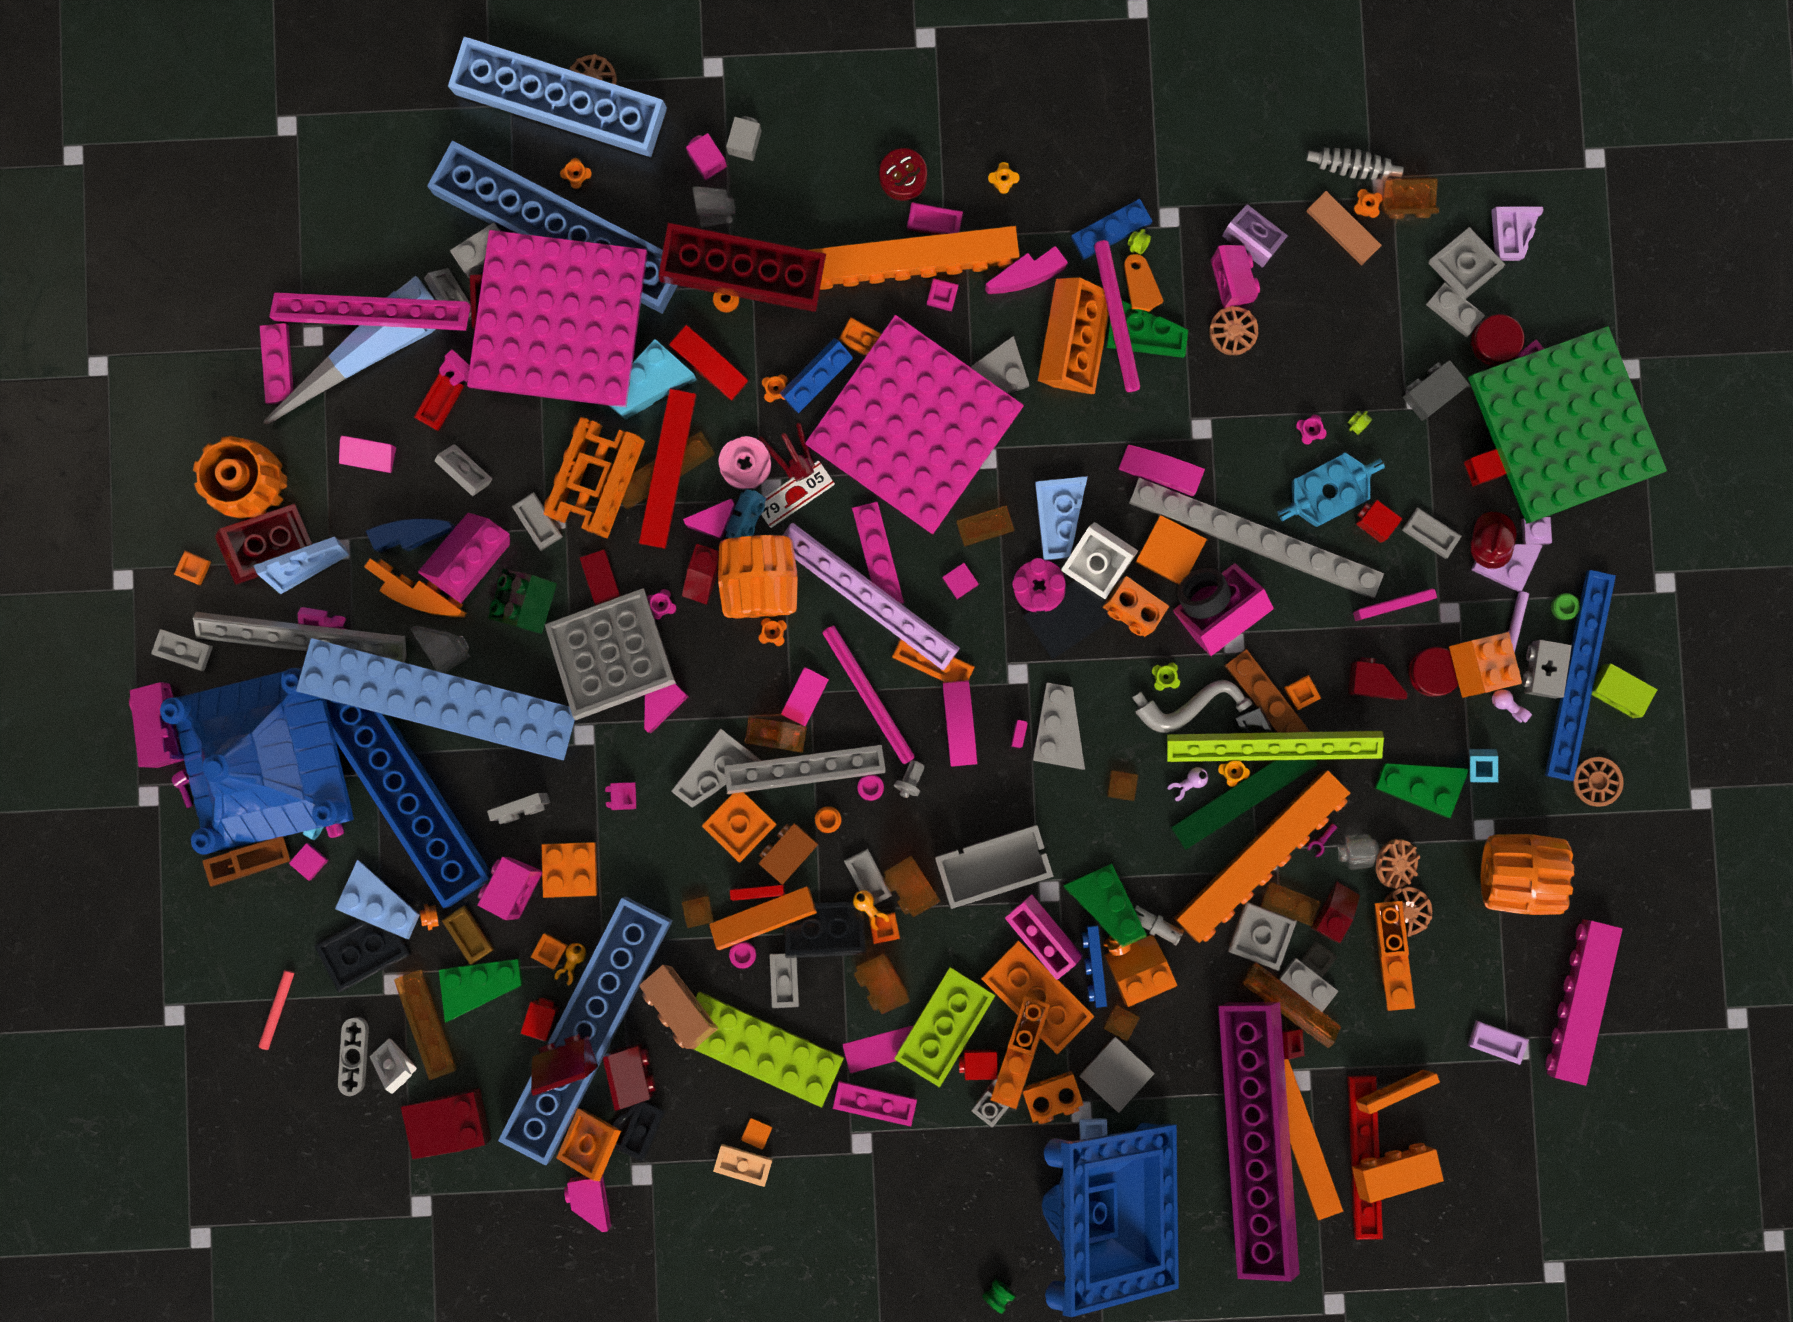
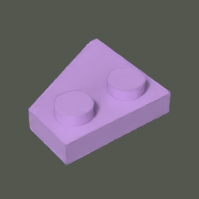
(1513, 230)
(1517, 570)

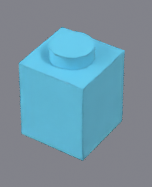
(1483, 765)

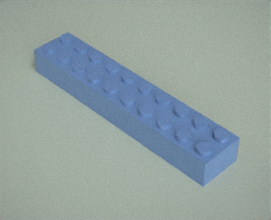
(529, 209)
(435, 699)
(593, 1012)

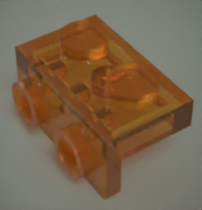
(1409, 197)

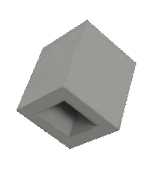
(744, 138)

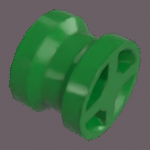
(998, 1296)

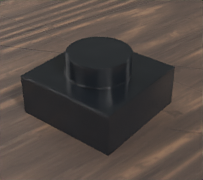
(1254, 721)

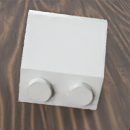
(1099, 560)

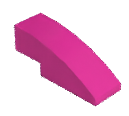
(1028, 272)
(1162, 469)
(959, 723)

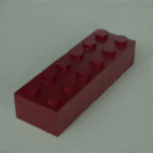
(741, 267)

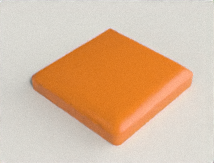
(756, 1133)

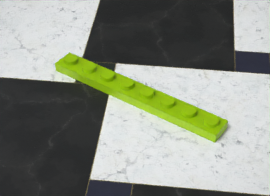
(1275, 746)

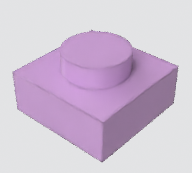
(1537, 532)

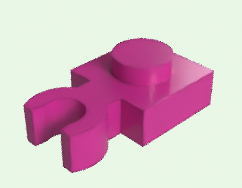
(319, 618)

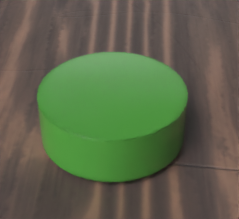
(1565, 606)

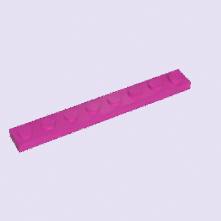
(370, 311)

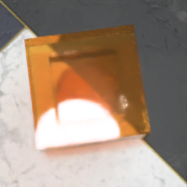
(1122, 785)
(697, 911)
(1121, 1022)

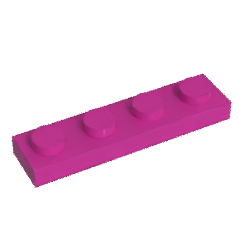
(877, 549)

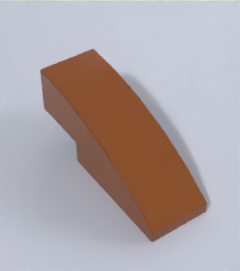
(246, 861)

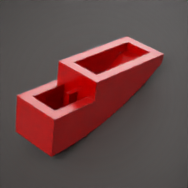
(708, 362)

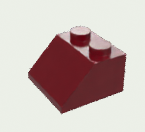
(628, 1076)

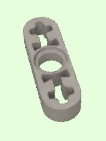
(358, 1076)

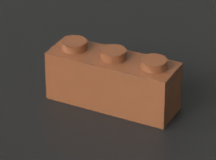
(677, 1007)

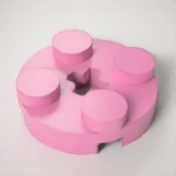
(739, 449)

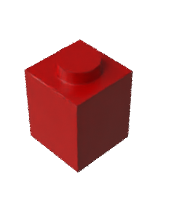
(1485, 467)
(1378, 520)
(540, 1019)
(979, 1064)

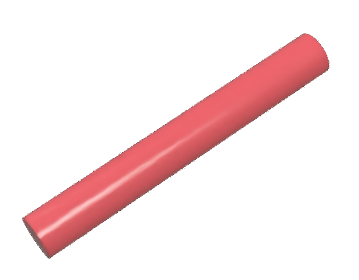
(276, 1009)

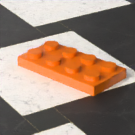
(1022, 975)

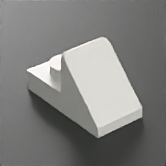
(392, 1065)

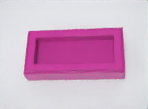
(933, 219)

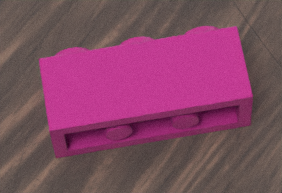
(1044, 937)

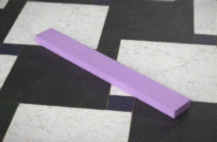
(871, 598)

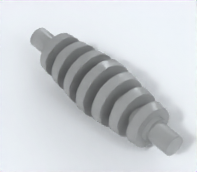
(1355, 163)

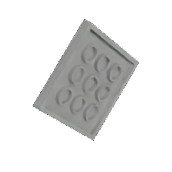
(609, 654)

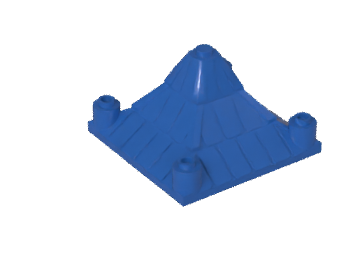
(259, 761)
(1114, 1218)

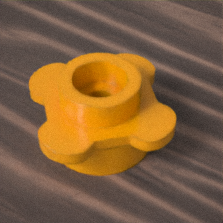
(1003, 185)
(1232, 779)

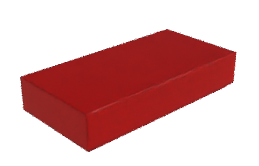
(438, 402)
(757, 892)

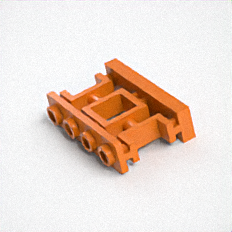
(610, 486)

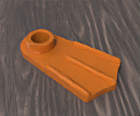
(1141, 284)

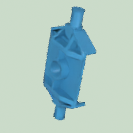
(1348, 478)

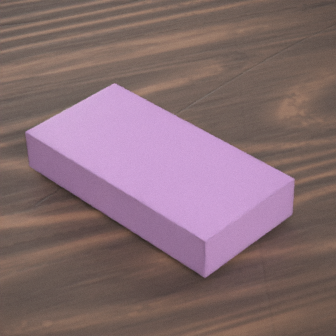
(1498, 1042)

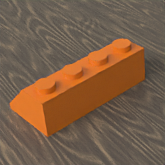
(1074, 336)

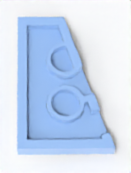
(375, 903)

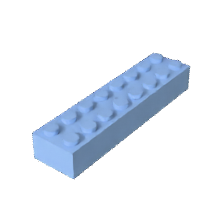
(557, 96)

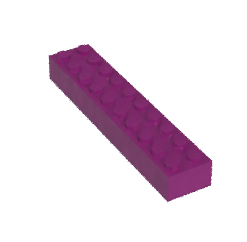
(1259, 1141)

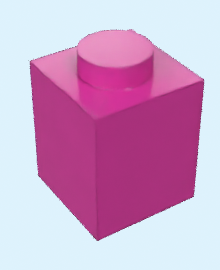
(706, 156)

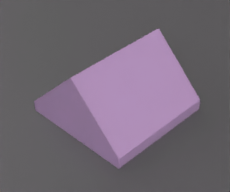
(1256, 234)

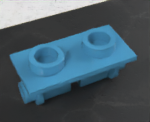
(751, 505)

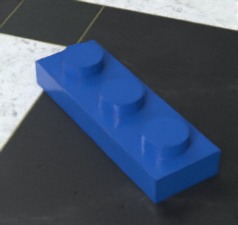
(1112, 228)
(816, 375)
(1094, 966)

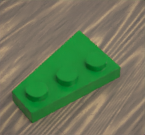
(1151, 333)
(1423, 786)
(1108, 903)
(474, 985)

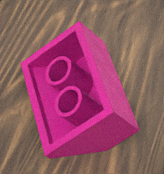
(466, 556)
(1246, 607)

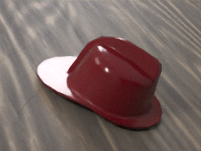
(1493, 540)

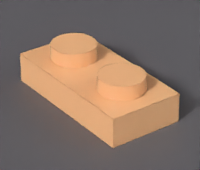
(743, 1165)

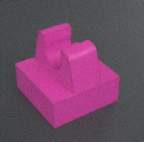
(455, 364)
(622, 796)

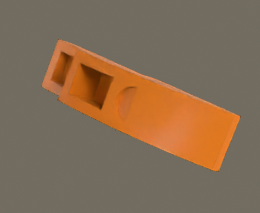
(421, 597)
(1394, 955)
(1020, 1052)

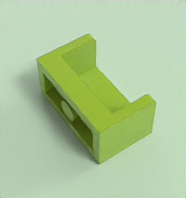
(1622, 691)

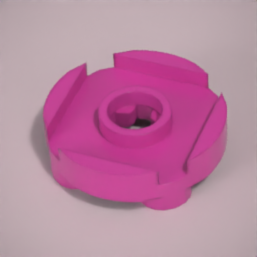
(1039, 571)

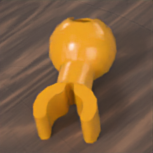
(866, 904)
(573, 958)

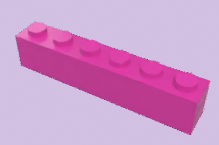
(1583, 1002)

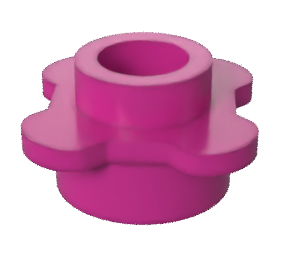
(1314, 422)
(668, 607)

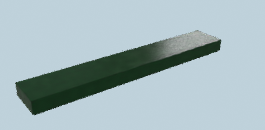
(1239, 799)

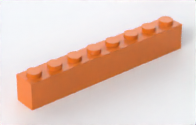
(919, 256)
(1261, 856)

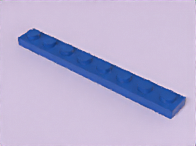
(1580, 676)

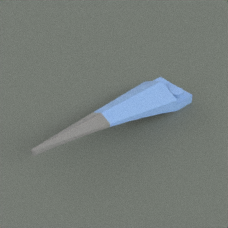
(356, 352)

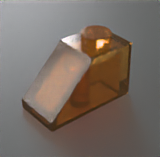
(775, 734)

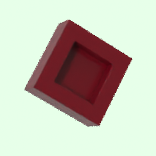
(1293, 1043)

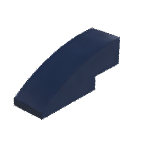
(408, 533)

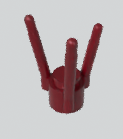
(799, 467)

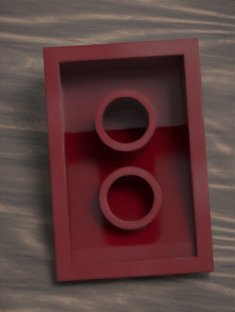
(261, 540)
(562, 1064)
(446, 1124)

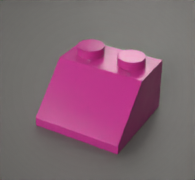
(1234, 275)
(509, 888)

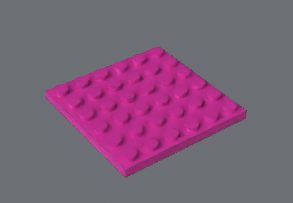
(557, 318)
(914, 424)

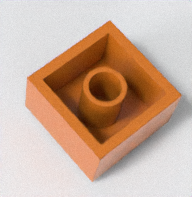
(1485, 664)

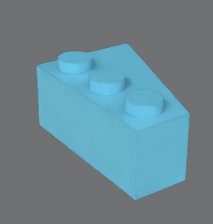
(652, 378)

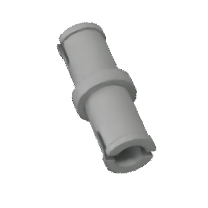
(1158, 926)

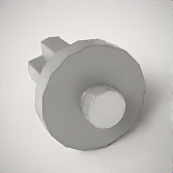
(910, 780)

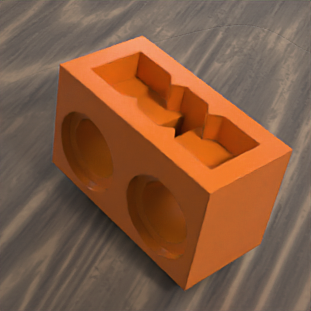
(1138, 600)
(1050, 1090)

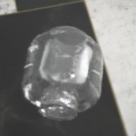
(1358, 851)

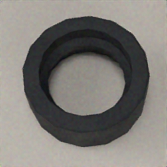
(1207, 607)

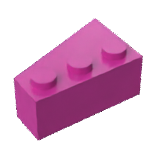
(155, 739)

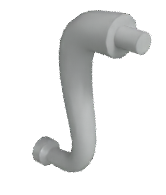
(1165, 723)

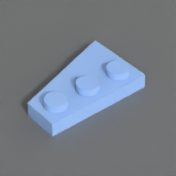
(1058, 514)
(297, 566)

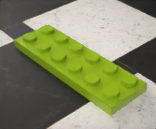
(769, 1052)

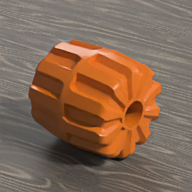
(239, 477)
(757, 576)
(1526, 874)

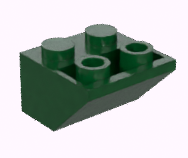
(522, 600)

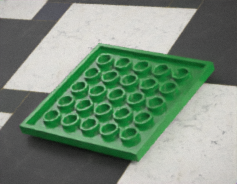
(1567, 424)

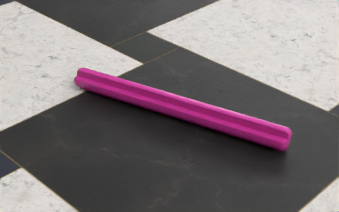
(1117, 316)
(868, 694)

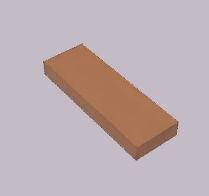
(1343, 228)

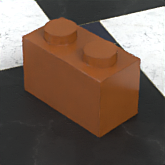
(787, 853)

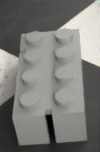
(993, 866)

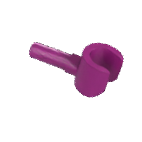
(180, 780)
(1322, 839)

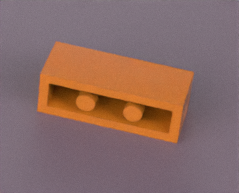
(1397, 1172)

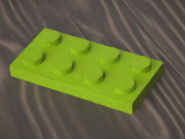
(944, 1026)

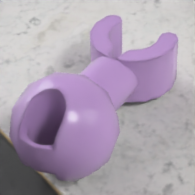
(1504, 700)
(1192, 780)

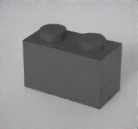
(1436, 390)

